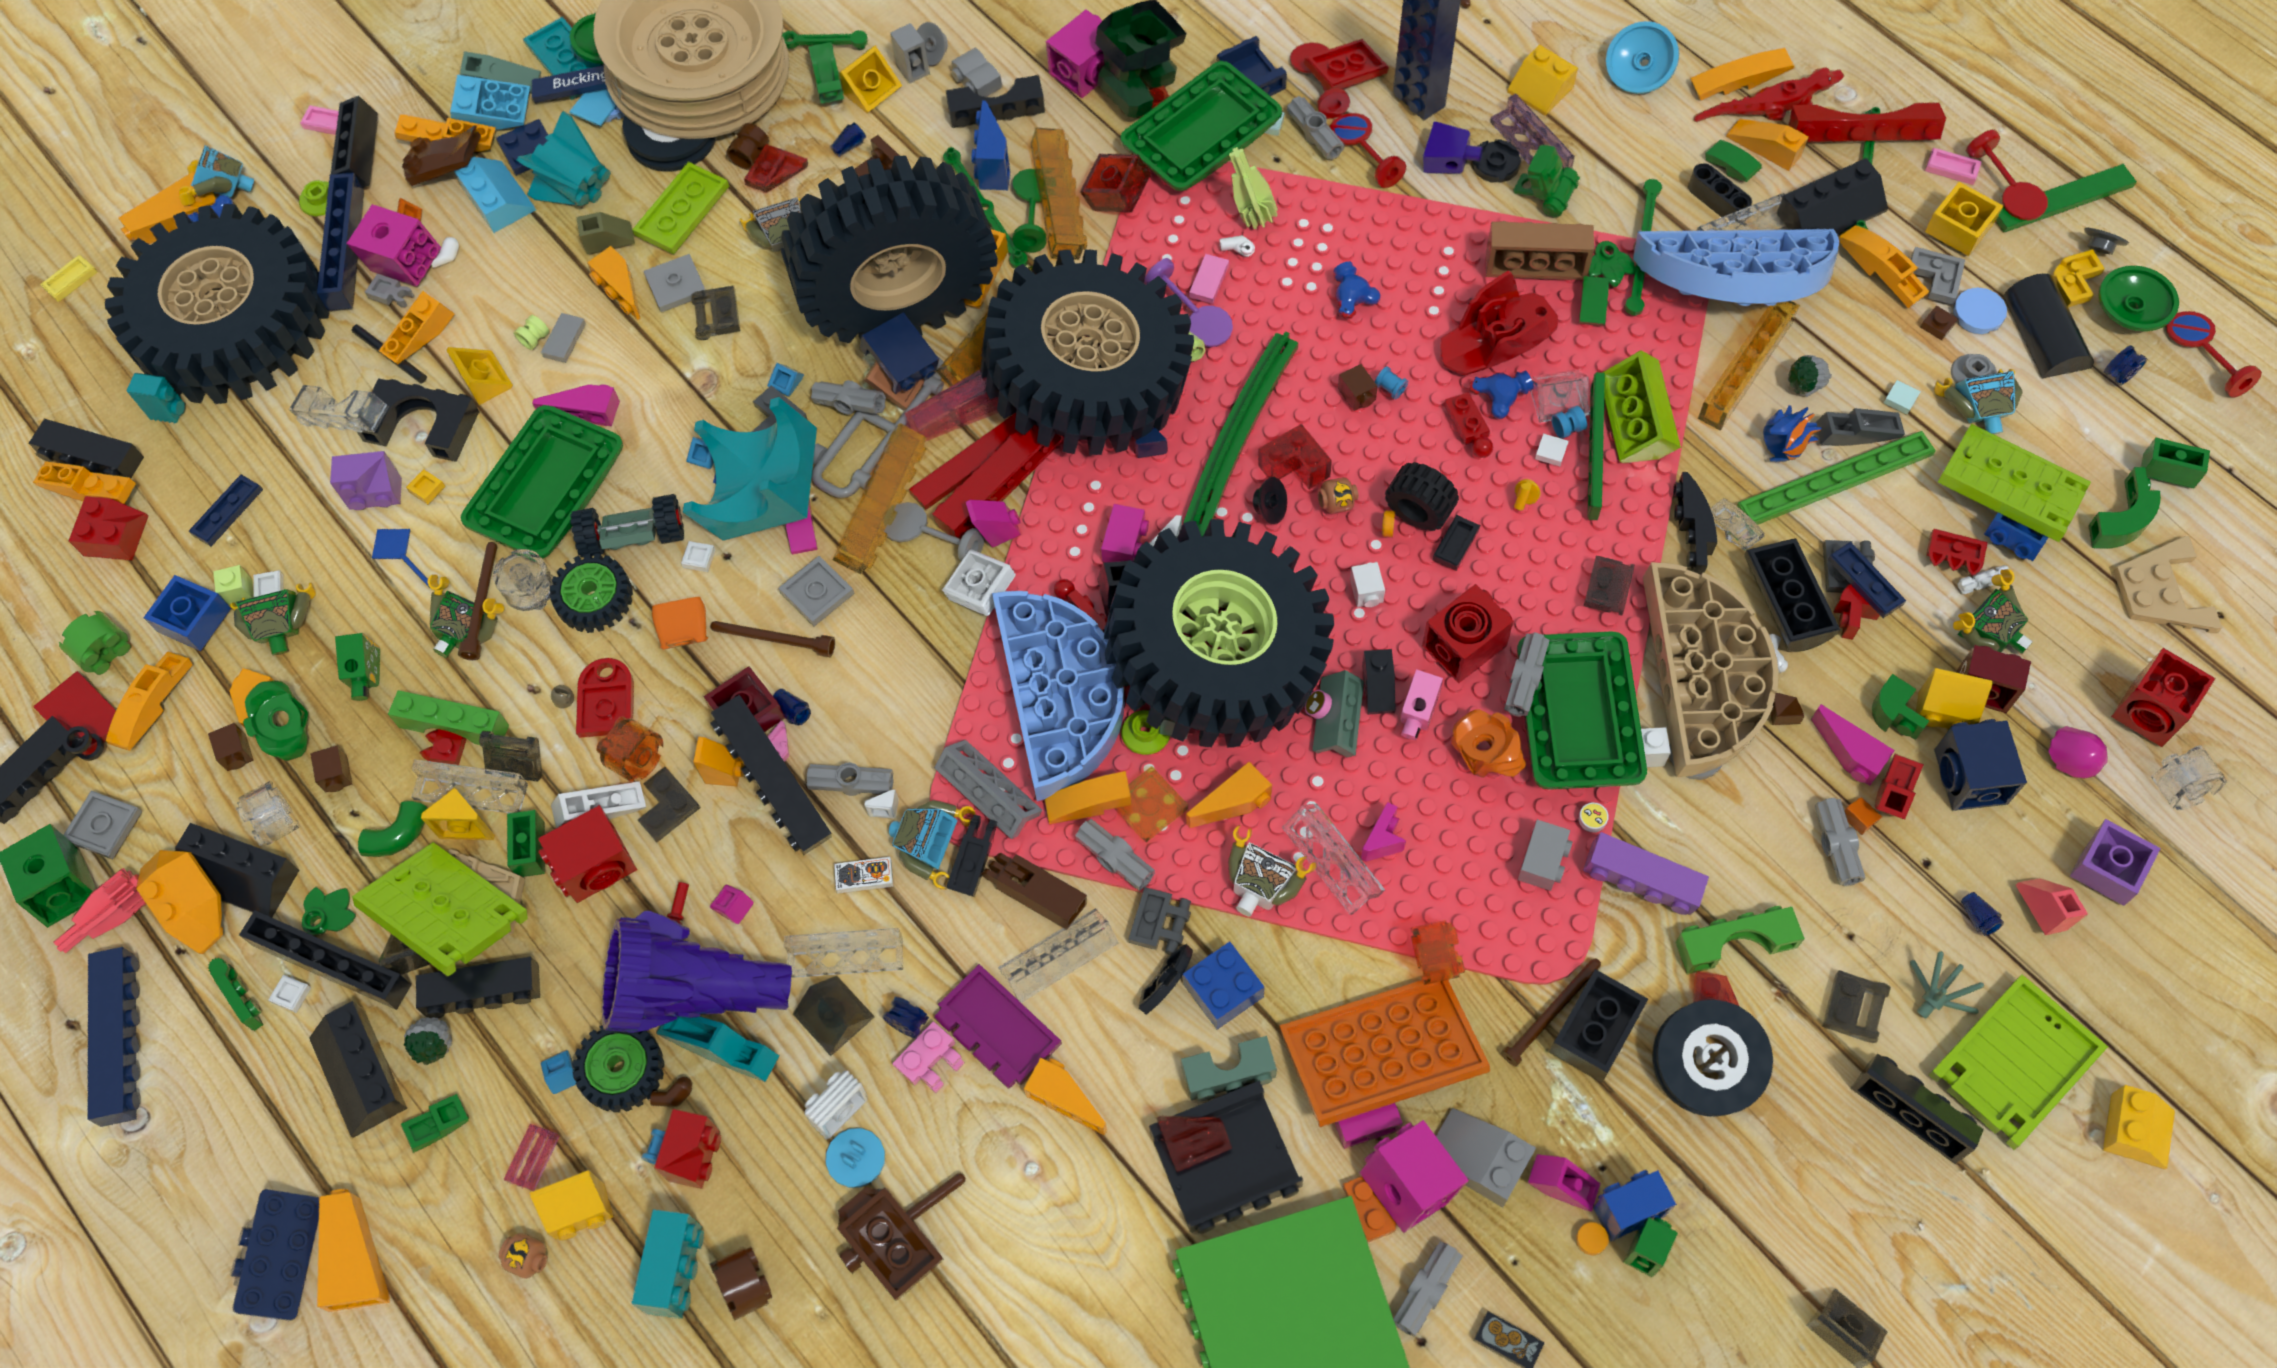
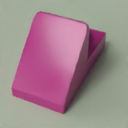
(1382, 840)

